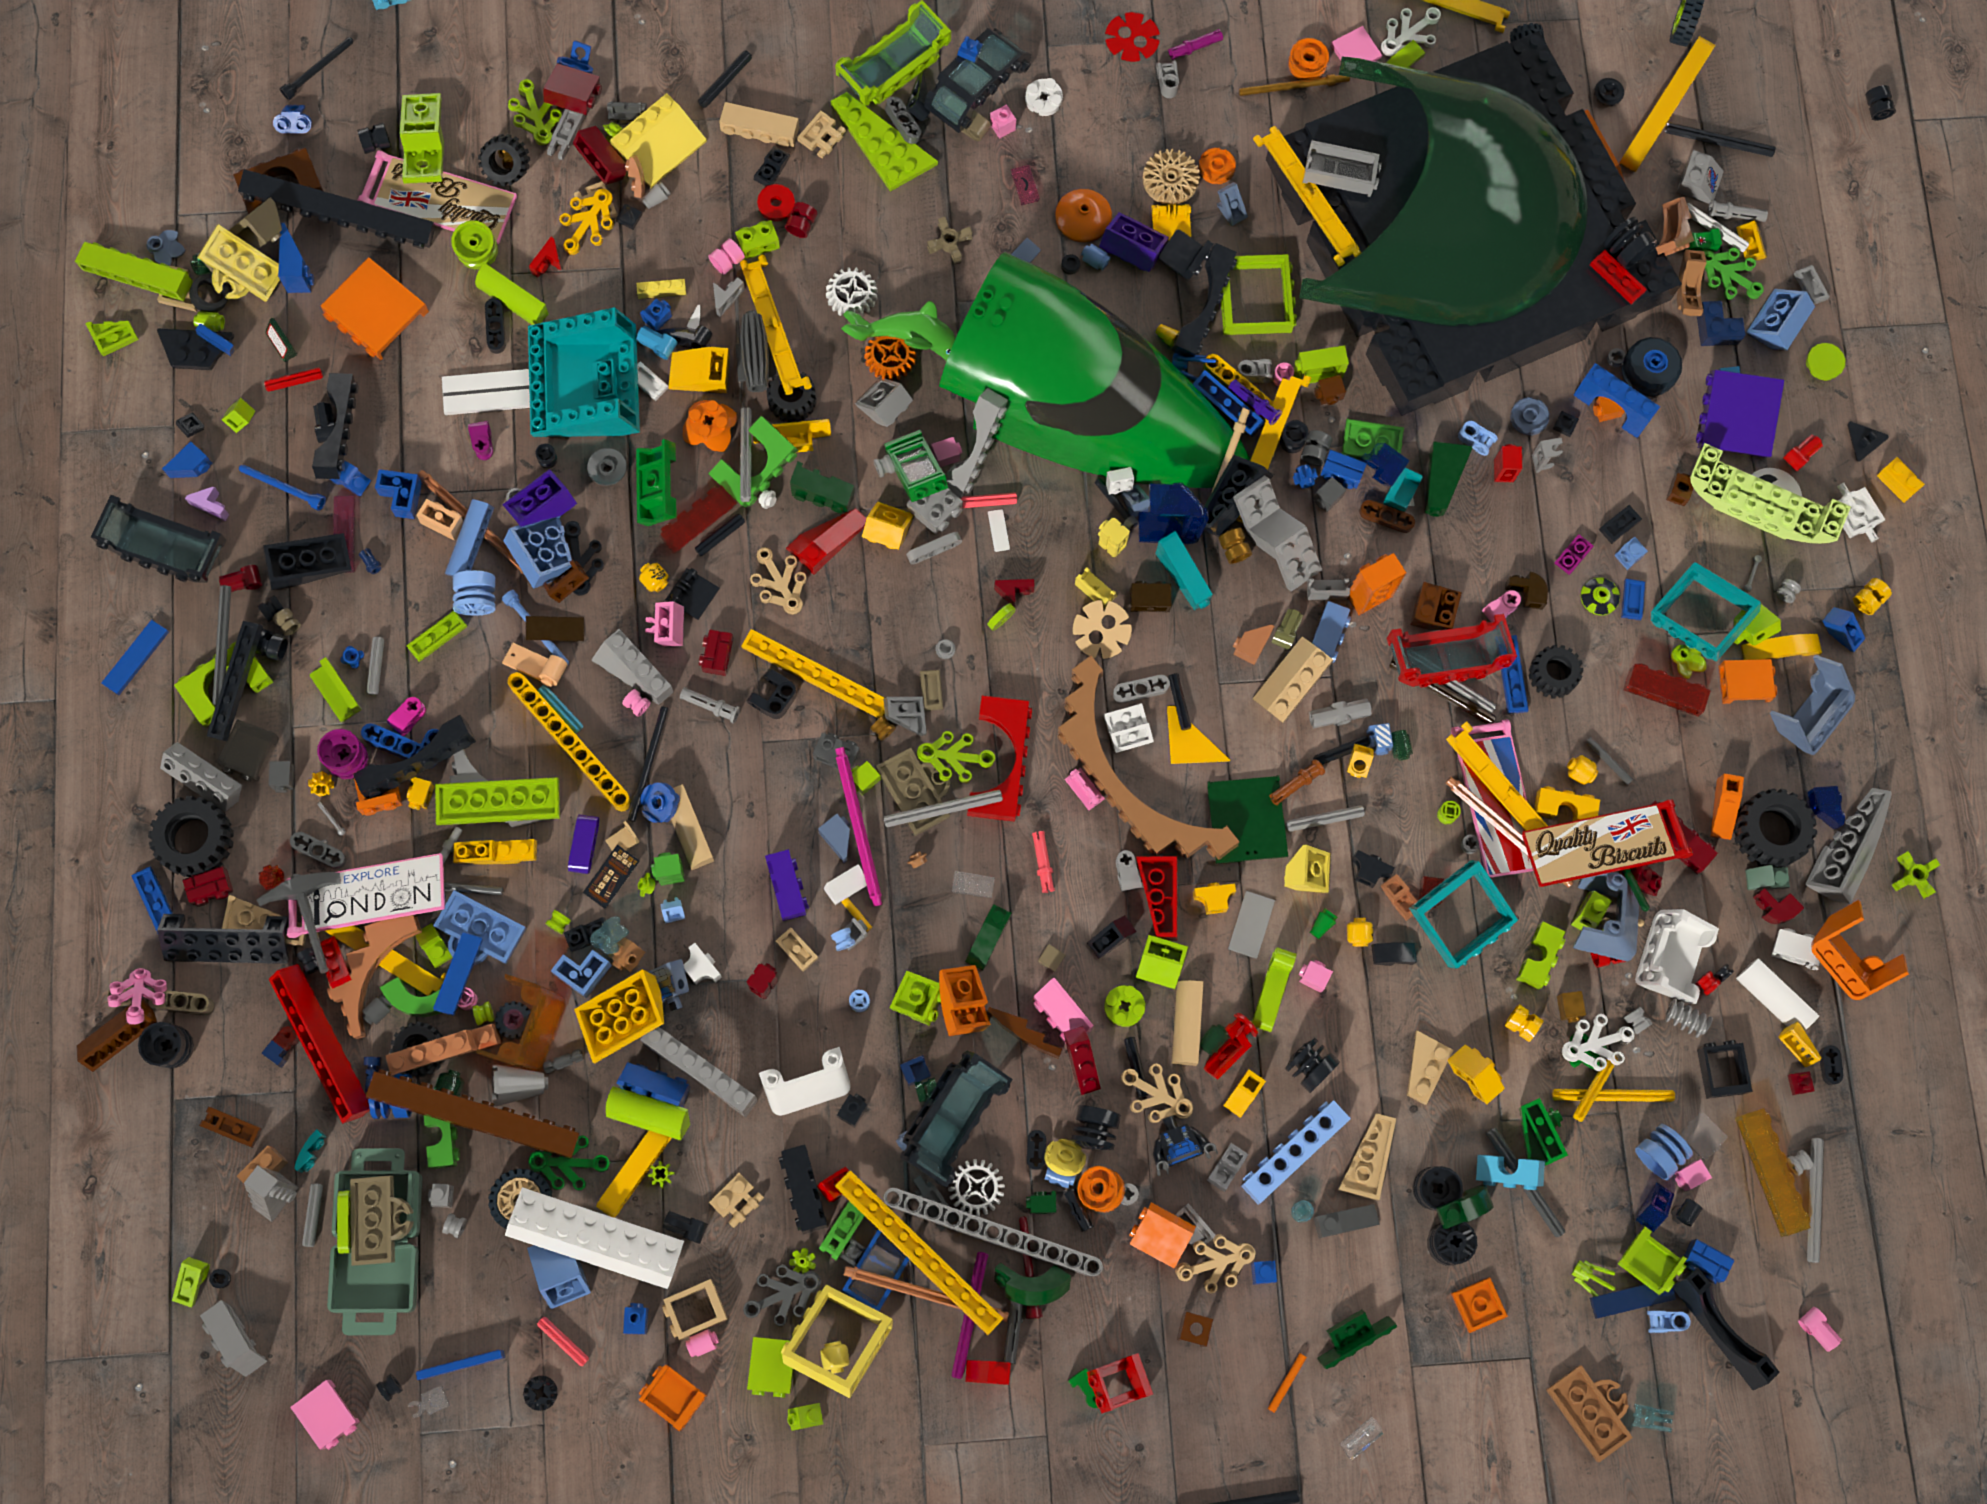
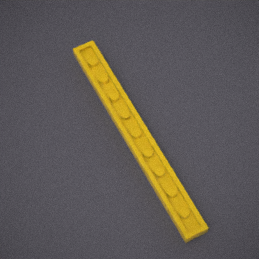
(919, 1252)

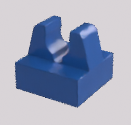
(970, 49)

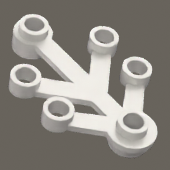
(1409, 34)
(1595, 1044)

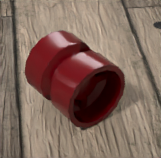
(801, 220)

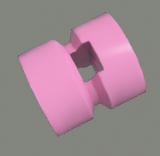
(728, 255)

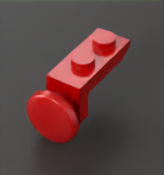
(1233, 1048)

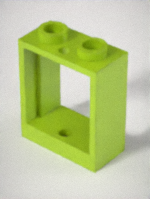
(1321, 363)

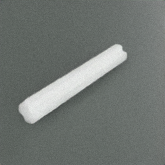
(1709, 223)

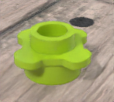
(646, 885)

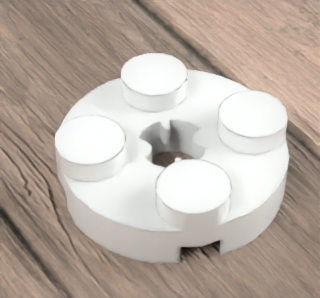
(1049, 88)

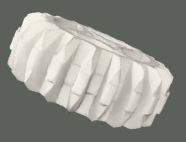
(865, 297)
(990, 1176)

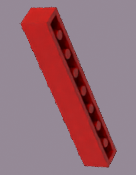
(320, 1043)

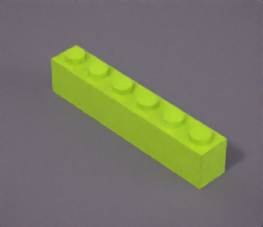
(134, 271)

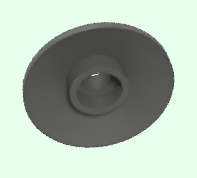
(606, 458)

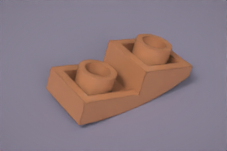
(635, 170)

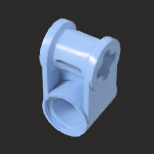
(1478, 438)
(1664, 1321)

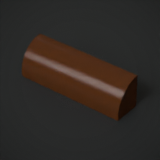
(112, 1038)

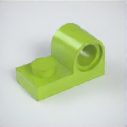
(190, 1277)

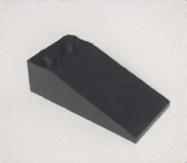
(306, 560)

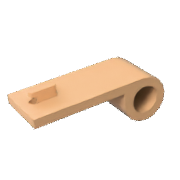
(535, 665)

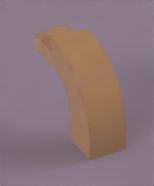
(1691, 276)

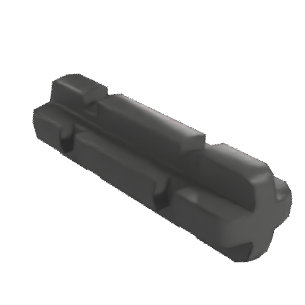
(563, 1061)

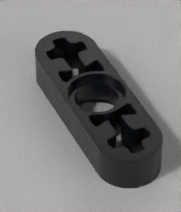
(500, 333)

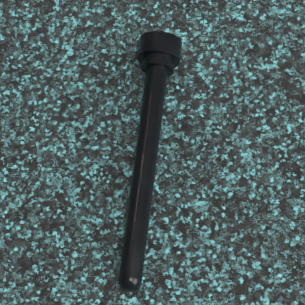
(289, 90)

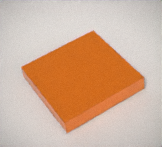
(1479, 1305)

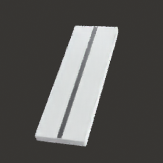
(486, 392)

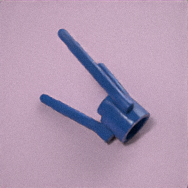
(1181, 363)

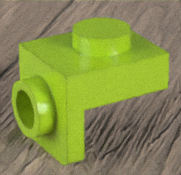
(805, 1416)

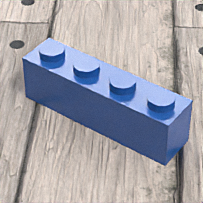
(1227, 401)

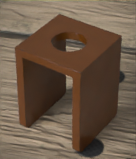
(1184, 1330)

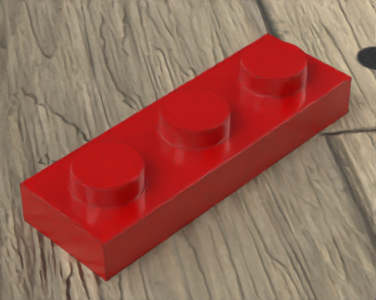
(1618, 277)
(337, 968)

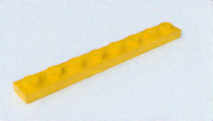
(814, 673)

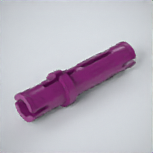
(1188, 47)

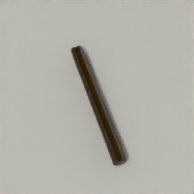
(1457, 700)

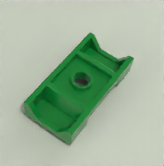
(655, 500)

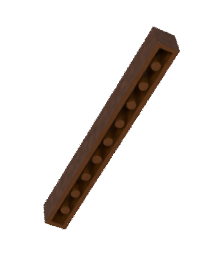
(471, 1114)

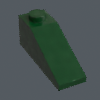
(988, 937)

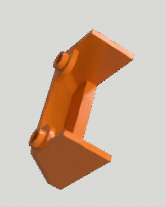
(1855, 976)

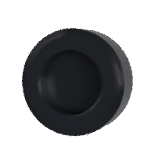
(1070, 264)

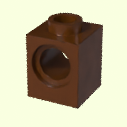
(1675, 494)

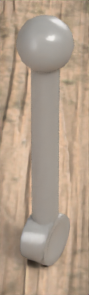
(1757, 559)
(341, 831)

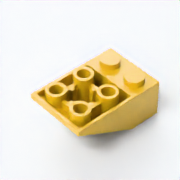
(700, 370)

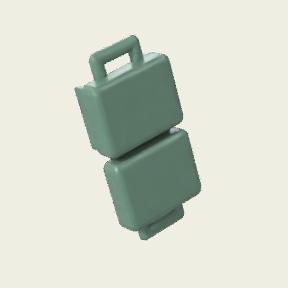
(384, 1286)

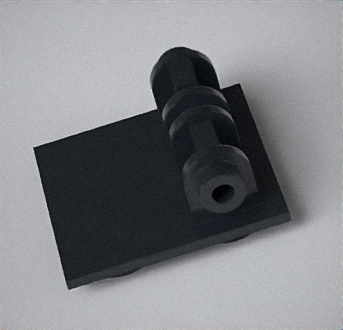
(693, 593)

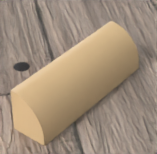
(690, 832)
(1187, 1023)

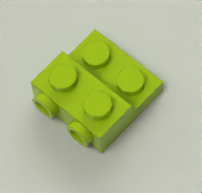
(917, 998)

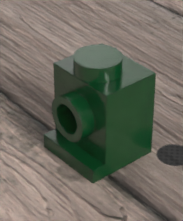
(1041, 1203)

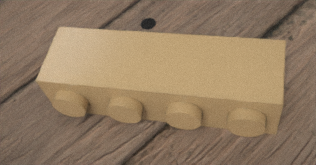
(759, 124)

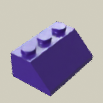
(1133, 242)

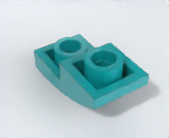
(306, 1158)

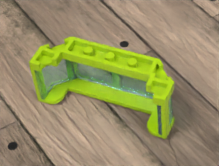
(896, 57)

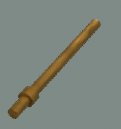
(1329, 80)

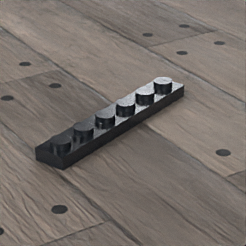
(235, 681)

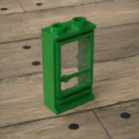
(916, 466)

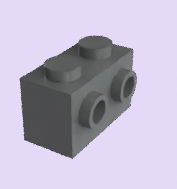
(826, 752)

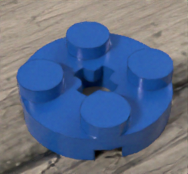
(668, 806)

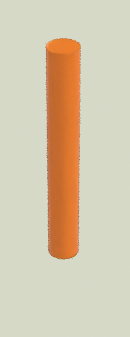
(1287, 1383)

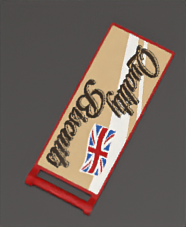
(1604, 844)

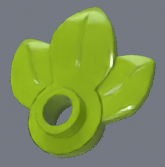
(1689, 662)

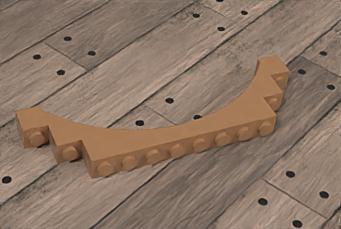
(1153, 828)

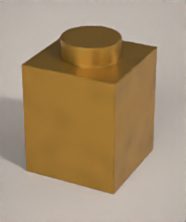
(1571, 1006)

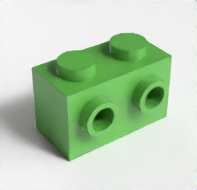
(668, 869)

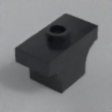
(1370, 868)

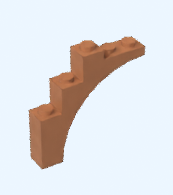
(362, 963)

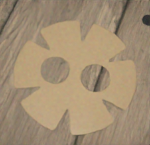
(1086, 625)

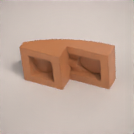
(1399, 896)

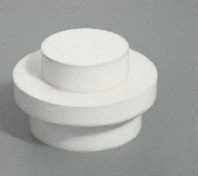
(767, 499)

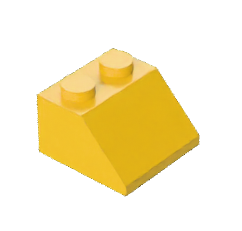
(887, 525)

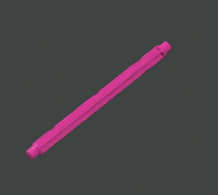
(858, 826)

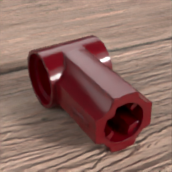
(246, 578)

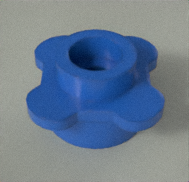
(346, 658)

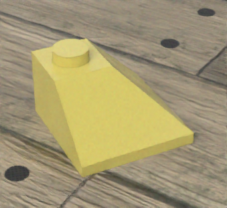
(1308, 870)

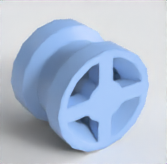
(843, 939)
(857, 998)

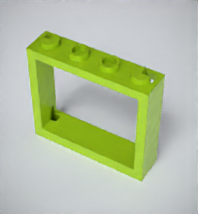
(1261, 262)

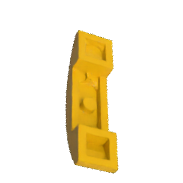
(1783, 647)

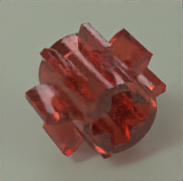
(271, 877)

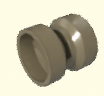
(286, 621)

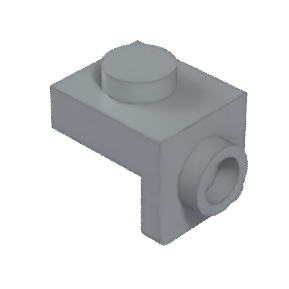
(858, 931)

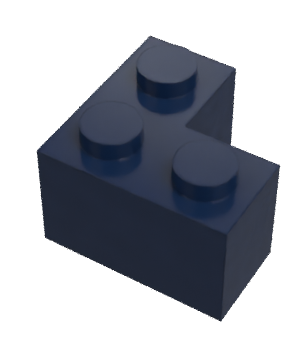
(1715, 329)

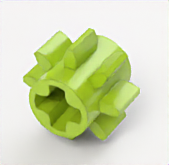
(654, 1174)

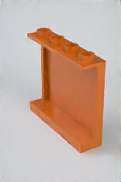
(372, 307)

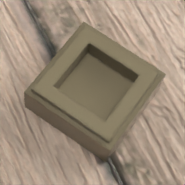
(1051, 958)

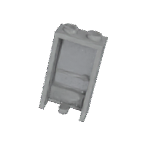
(1342, 168)

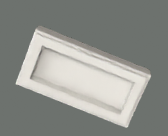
(650, 382)

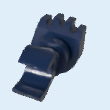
(372, 1062)

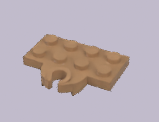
(1592, 1411)

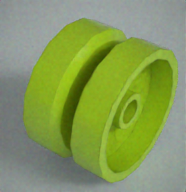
(474, 244)

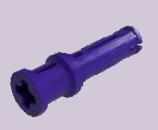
(1261, 406)

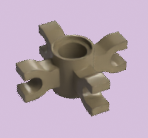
(948, 233)

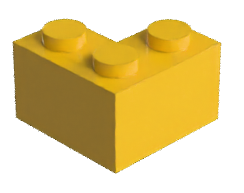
(1477, 1072)

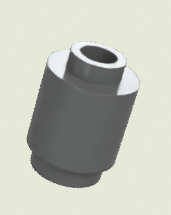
(376, 1010)

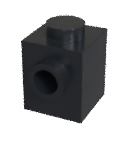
(852, 1109)

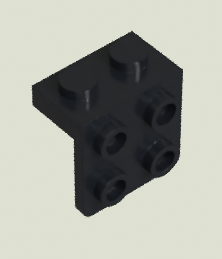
(1185, 254)

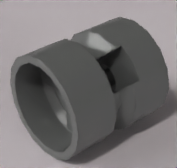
(1316, 448)

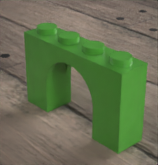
(779, 452)

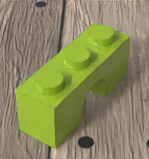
(1549, 940)

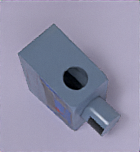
(672, 983)

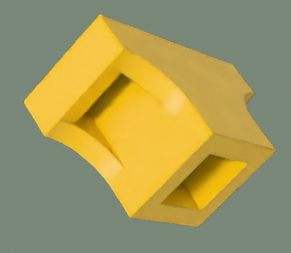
(1214, 897)

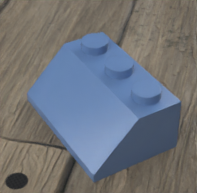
(1781, 318)

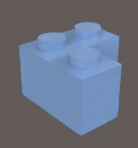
(582, 977)

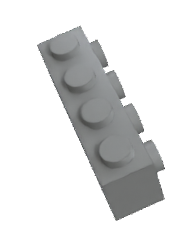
(200, 776)

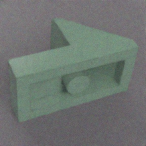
(1767, 878)

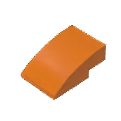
(963, 1000)

